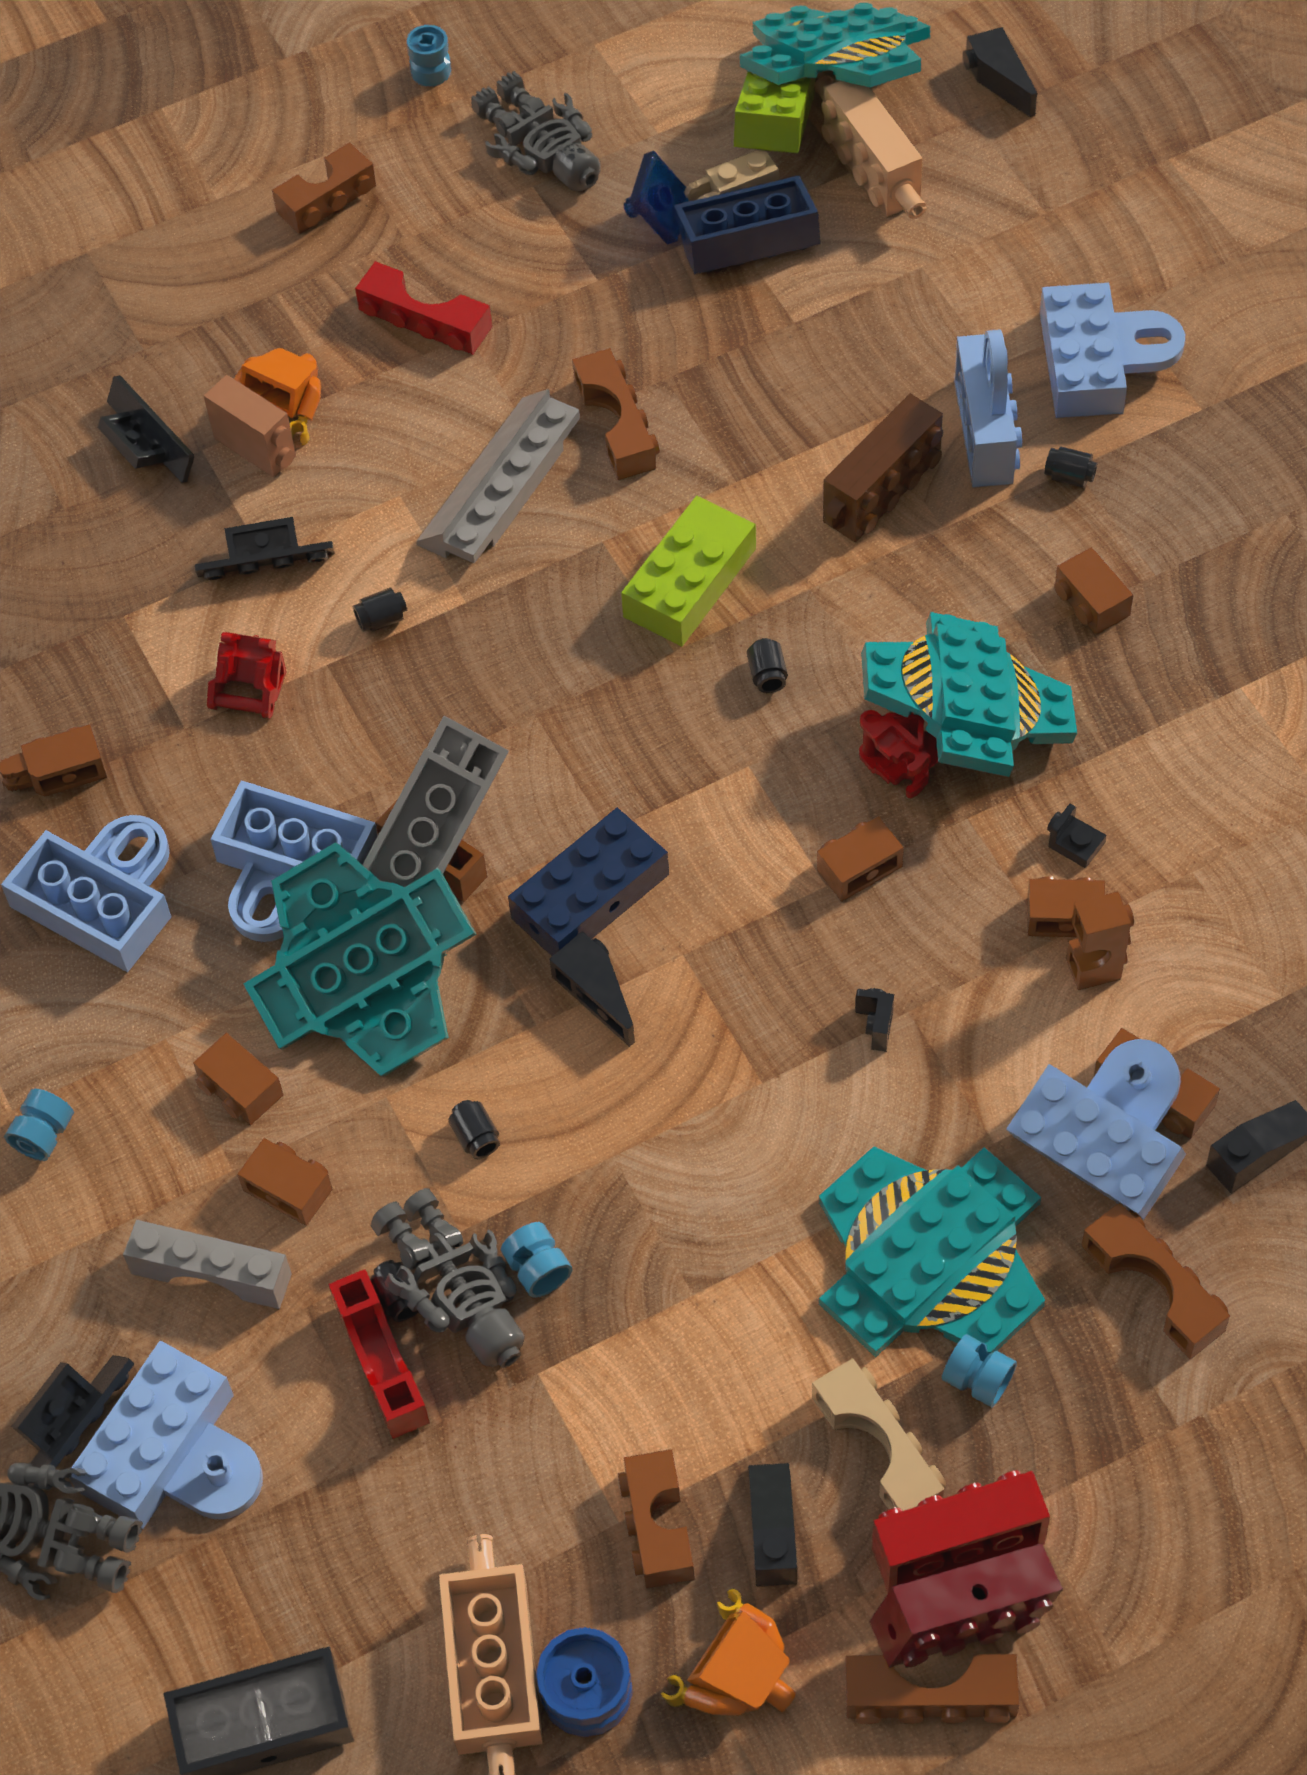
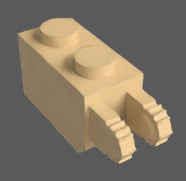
(734, 175)

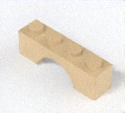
(850, 1401)

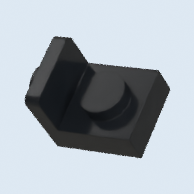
(1074, 837)
(880, 1009)

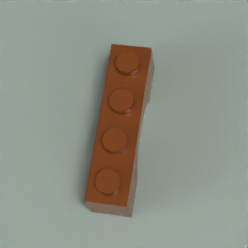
(602, 384)
(1123, 1243)
(880, 1692)

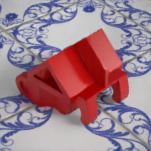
(247, 661)
(898, 749)

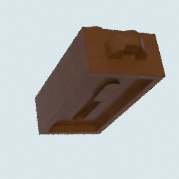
(882, 468)

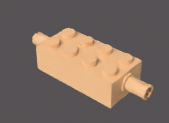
(872, 146)
(490, 1658)

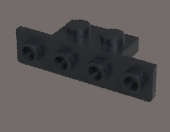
(142, 434)
(263, 545)
(67, 1407)

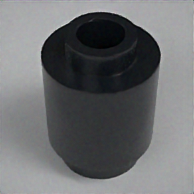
(1070, 466)
(379, 610)
(767, 665)
(474, 1129)
(392, 1304)

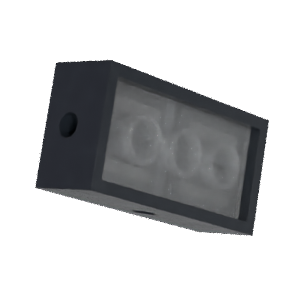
(259, 1716)

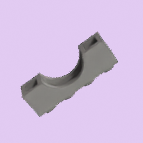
(245, 1270)

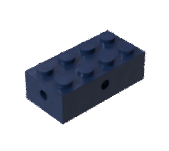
(589, 883)

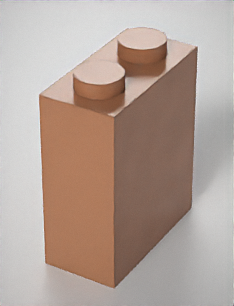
(250, 425)

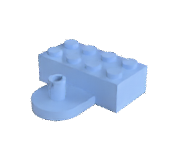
(1110, 1126)
(166, 1444)

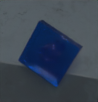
(655, 195)

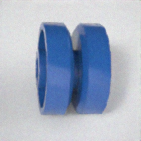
(578, 1657)

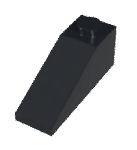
(1000, 69)
(589, 977)
(1257, 1145)
(773, 1525)

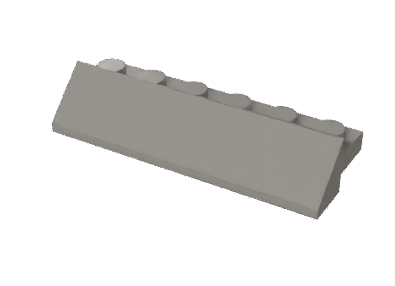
(501, 478)
(435, 804)

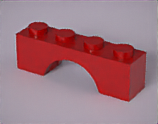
(458, 322)
(378, 1354)

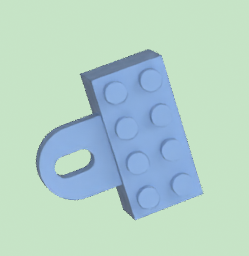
(1095, 348)
(986, 408)
(271, 834)
(93, 893)

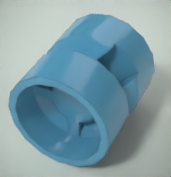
(429, 55)
(41, 1120)
(536, 1259)
(980, 1371)

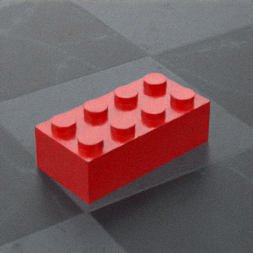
(960, 1528)

